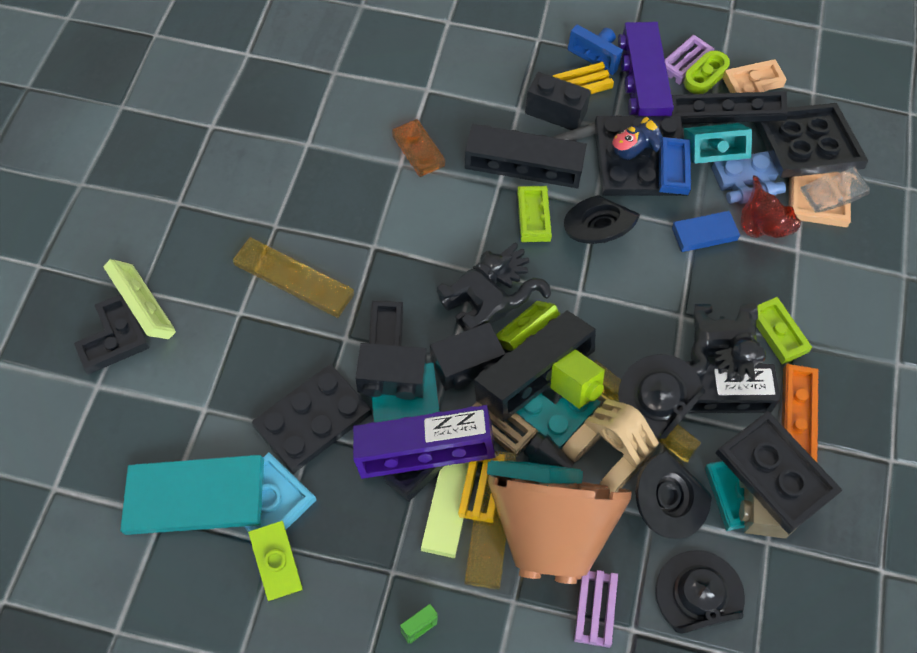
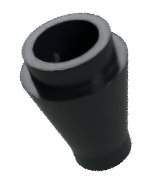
(545, 451)

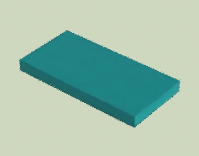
(193, 495)

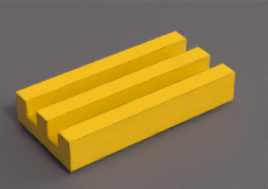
(589, 74)
(467, 491)

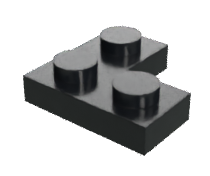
(117, 342)

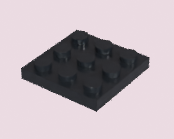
(812, 142)
(633, 176)

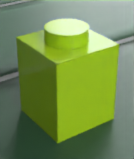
(577, 379)

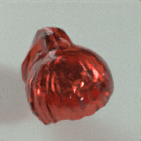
(767, 215)

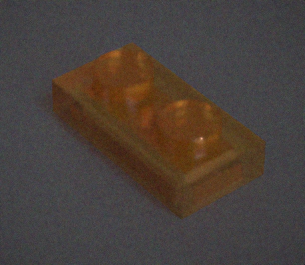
(418, 147)

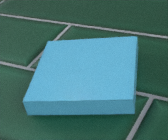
(282, 495)

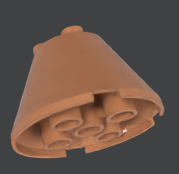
(556, 525)

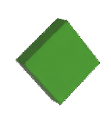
(419, 624)

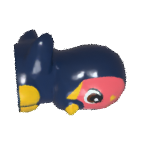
(635, 139)

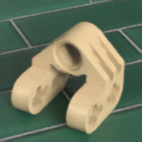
(625, 431)

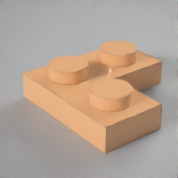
(755, 77)

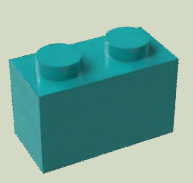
(719, 142)

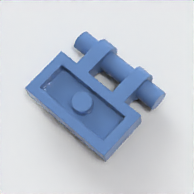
(739, 173)

